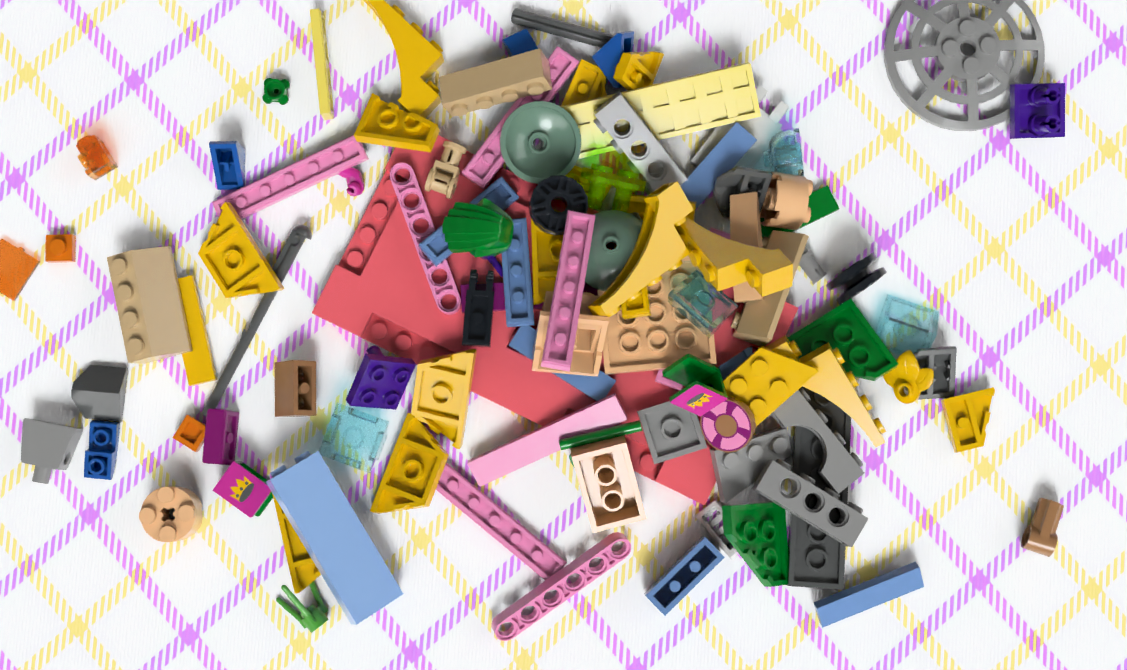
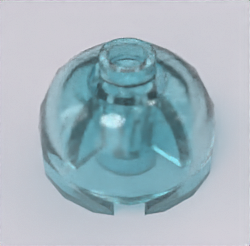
(785, 153)

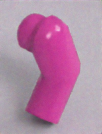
(354, 181)

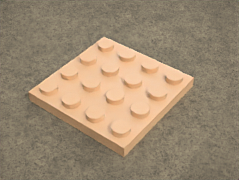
(656, 339)

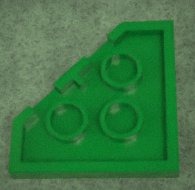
(853, 336)
(760, 538)

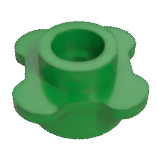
(269, 87)

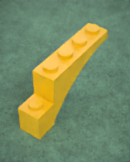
(415, 57)
(655, 252)
(733, 263)
(835, 384)

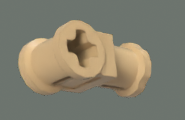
(445, 173)

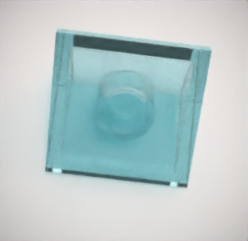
(701, 303)
(906, 325)

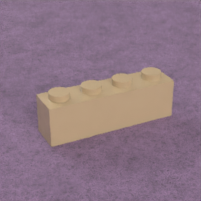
(495, 83)

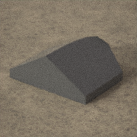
(740, 181)
(943, 363)
(101, 392)

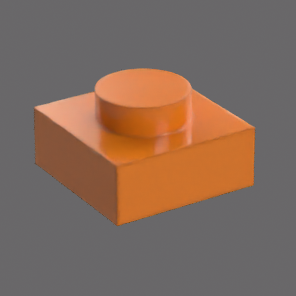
(60, 248)
(191, 433)

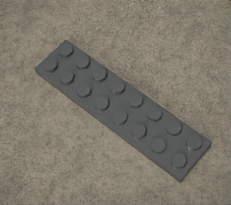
(814, 556)

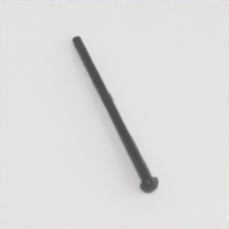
(281, 269)

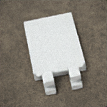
(761, 128)

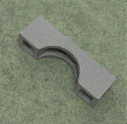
(837, 466)

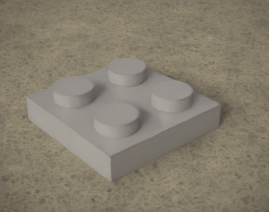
(670, 431)

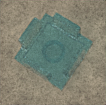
(354, 438)

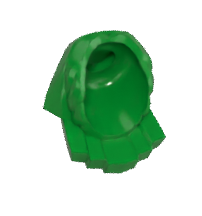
(478, 229)

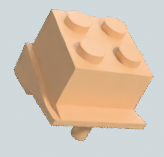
(588, 340)

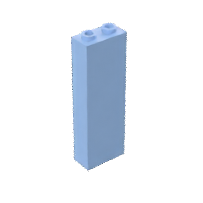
(334, 537)

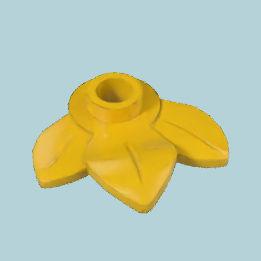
(909, 375)

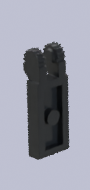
(479, 312)

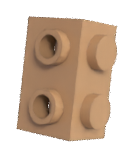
(295, 388)

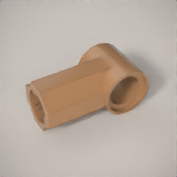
(1041, 533)

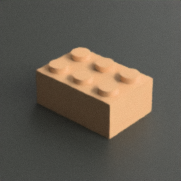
(608, 483)

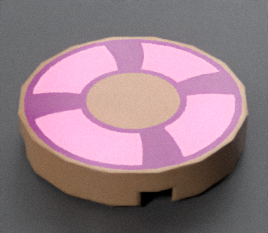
(728, 425)

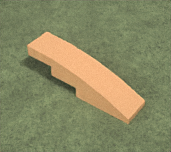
(745, 229)

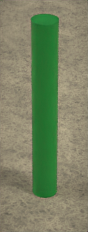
(600, 435)

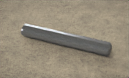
(560, 28)

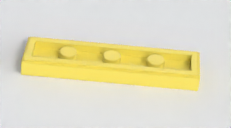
(322, 64)

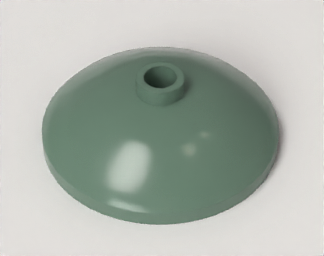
(553, 128)
(606, 264)

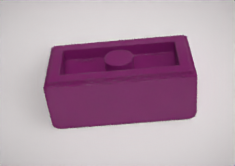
(220, 436)

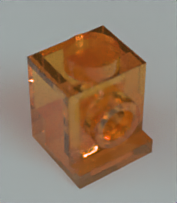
(95, 157)

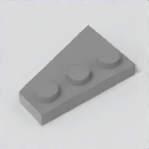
(740, 469)

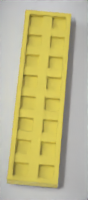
(675, 107)

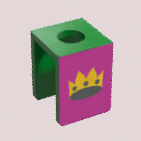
(696, 376)
(244, 489)

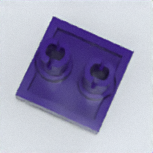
(1037, 110)
(380, 380)

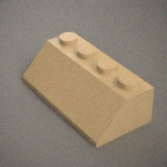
(149, 304)
(760, 317)

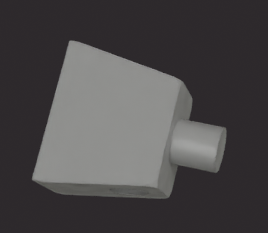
(48, 447)

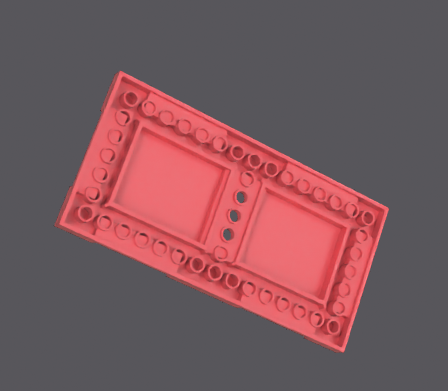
(387, 300)

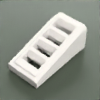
(704, 514)

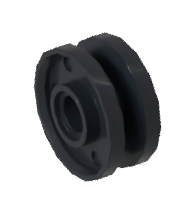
(553, 188)
(856, 278)

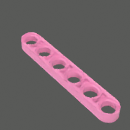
(412, 215)
(558, 582)

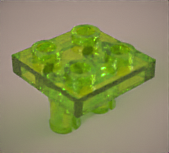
(602, 176)

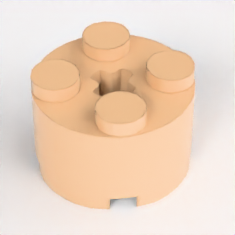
(787, 201)
(155, 514)

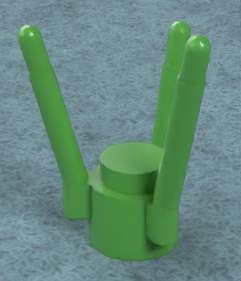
(309, 617)

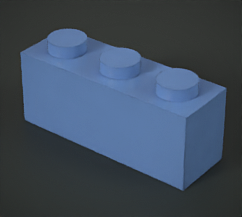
(684, 575)

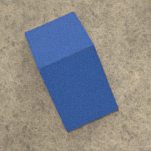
(611, 53)
(228, 164)

